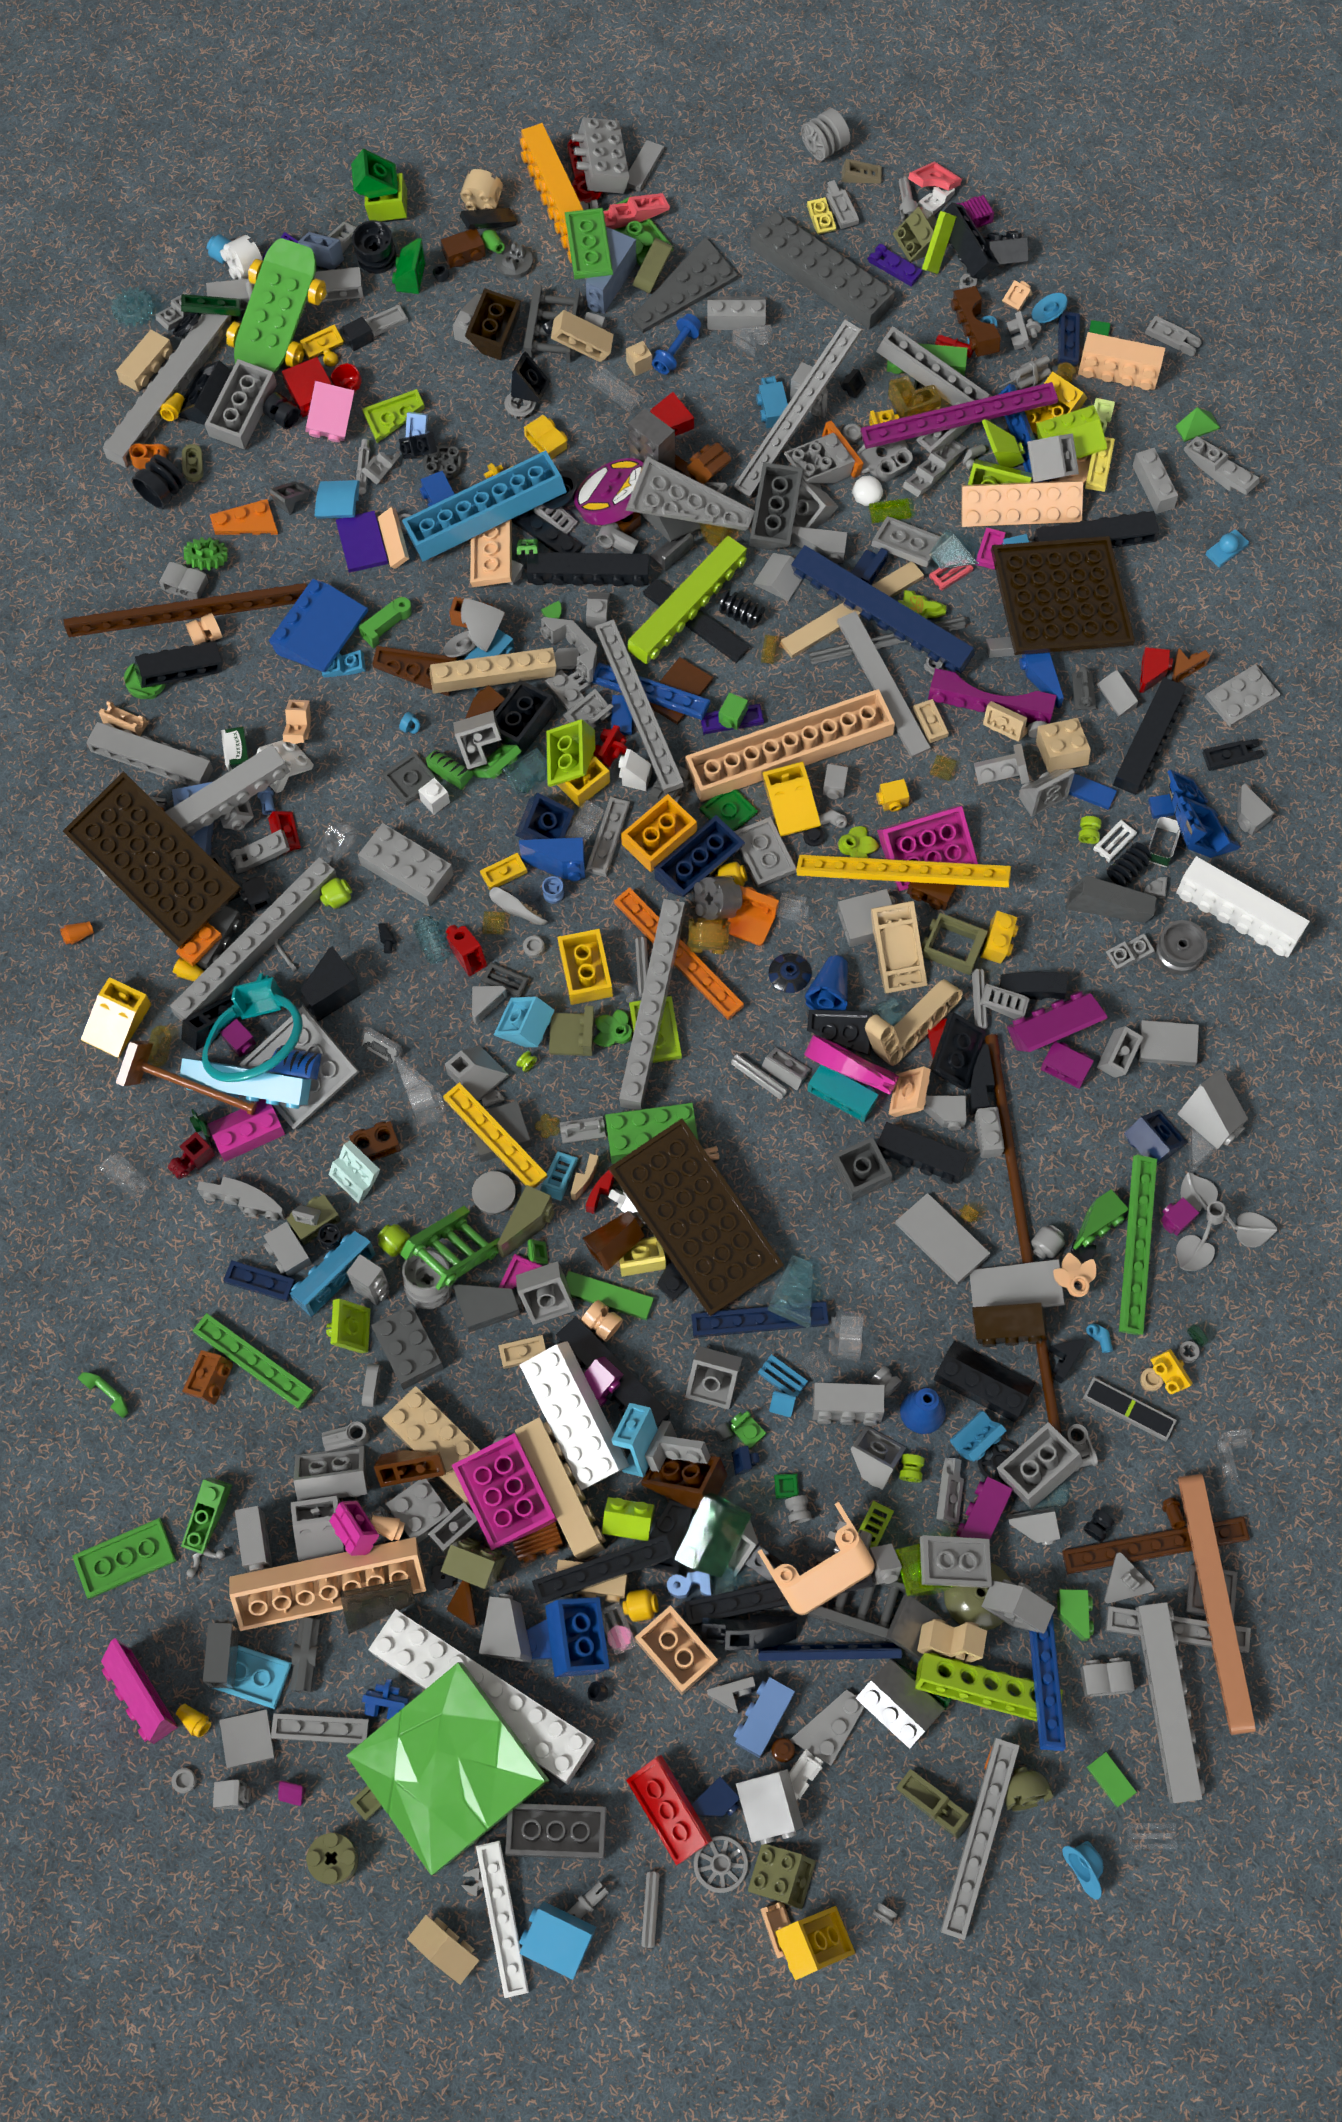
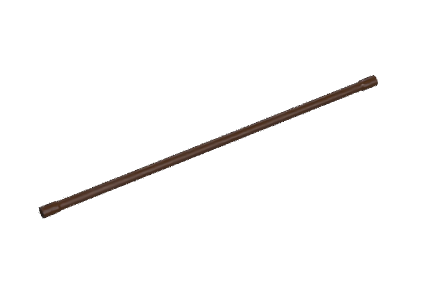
(1020, 1217)

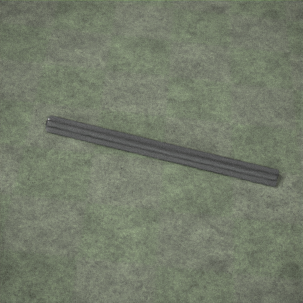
(879, 642)

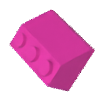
(244, 1132)

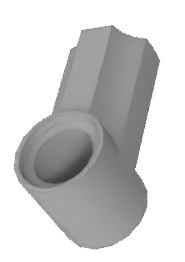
(612, 536)
(343, 1437)

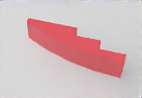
(636, 209)

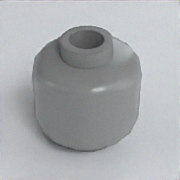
(1048, 1242)

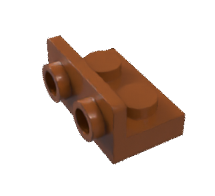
(208, 1377)

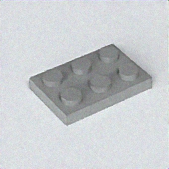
(905, 541)
(1242, 695)
(765, 852)
(955, 1561)

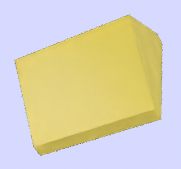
(643, 1258)

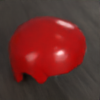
(347, 377)

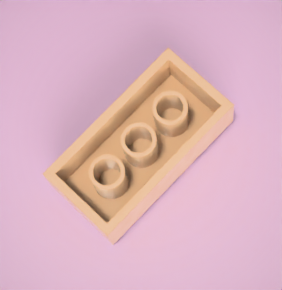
(1121, 361)

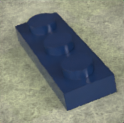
(1068, 338)
(259, 1281)

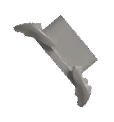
(875, 463)

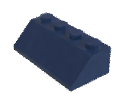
(698, 857)

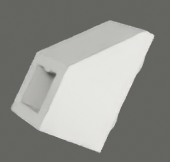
(634, 770)

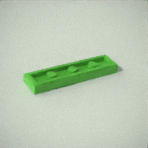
(611, 1295)

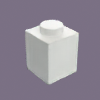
(434, 796)

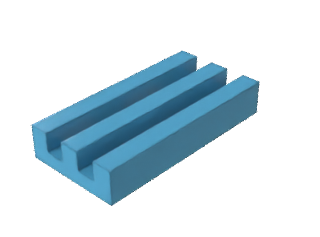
(788, 1370)

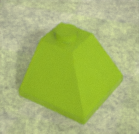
(1004, 445)

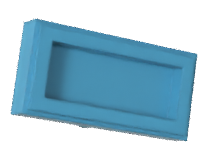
(1227, 548)

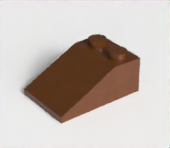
(686, 1480)

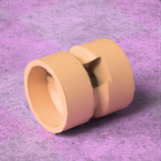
(207, 623)
(601, 1320)

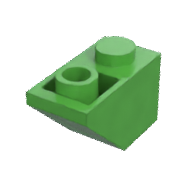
(1073, 1611)

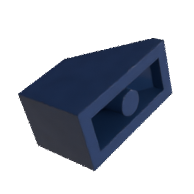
(717, 1801)

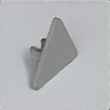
(1125, 1581)

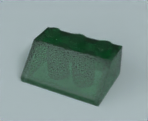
(713, 1535)

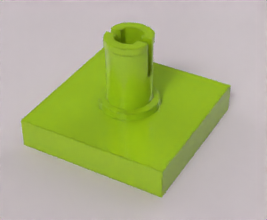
(349, 1326)

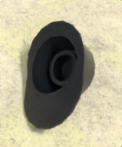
(570, 483)

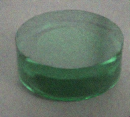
(1197, 1335)

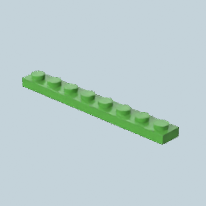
(1138, 1245)

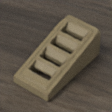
(850, 175)

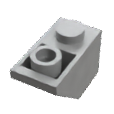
(231, 1795)

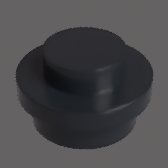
(813, 836)

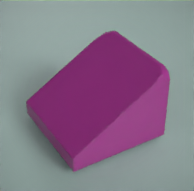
(291, 1793)

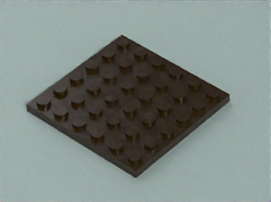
(1062, 595)

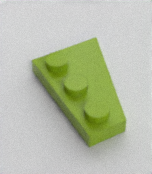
(392, 413)

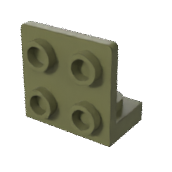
(572, 1033)
(782, 1875)

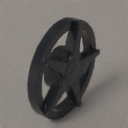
(186, 323)
(996, 1460)

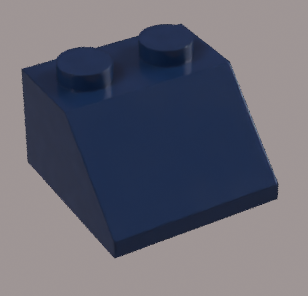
(544, 819)
(1155, 1136)

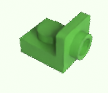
(747, 1429)

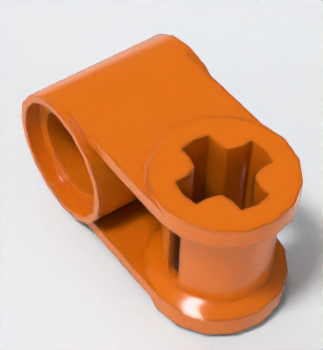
(146, 451)

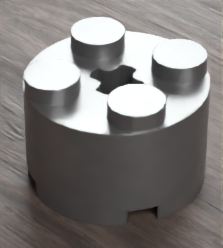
(717, 897)

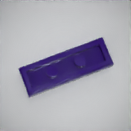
(711, 723)

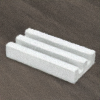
(1104, 852)

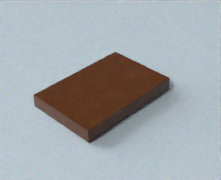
(685, 678)

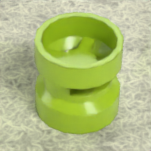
(1089, 832)
(911, 1468)

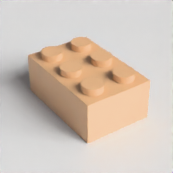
(676, 1650)

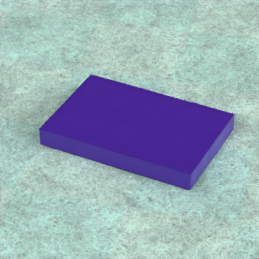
(361, 542)

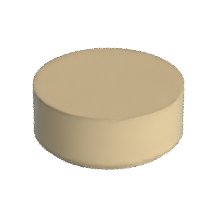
(1150, 1380)

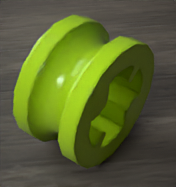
(526, 1061)

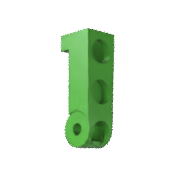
(385, 619)

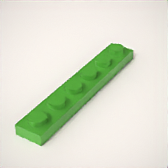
(253, 1361)

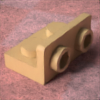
(1005, 721)

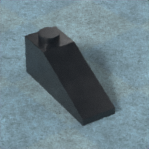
(198, 1026)

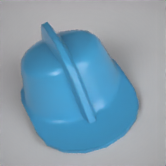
(1087, 1867)

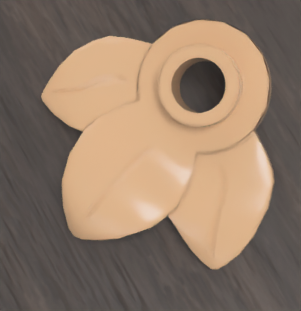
(1074, 1271)

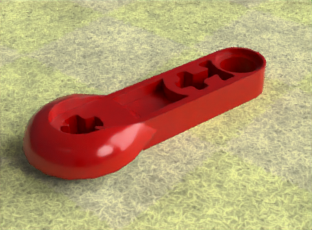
(579, 182)

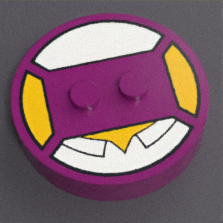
(607, 491)

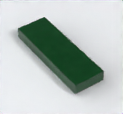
(210, 305)

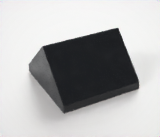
(528, 380)

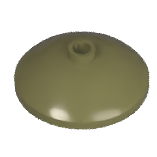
(965, 1604)

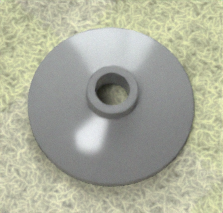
(459, 645)

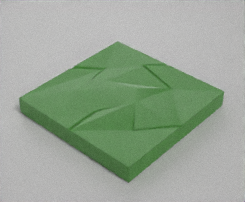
(447, 1768)

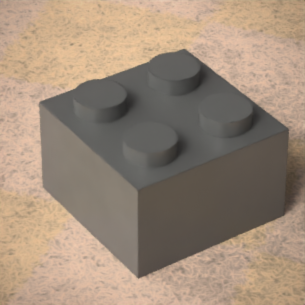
(861, 1169)

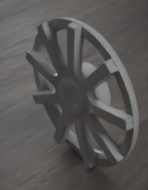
(721, 1865)

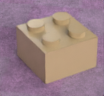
(1063, 745)

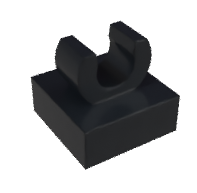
(853, 383)

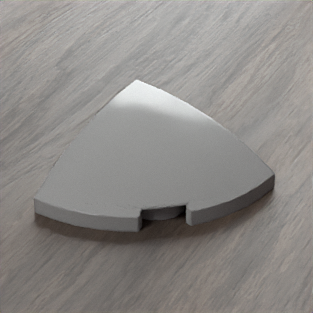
(481, 622)

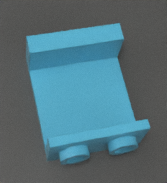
(636, 1433)

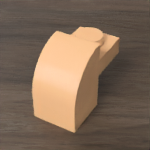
(297, 721)

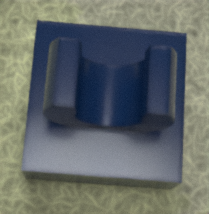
(743, 1460)

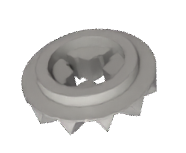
(511, 406)

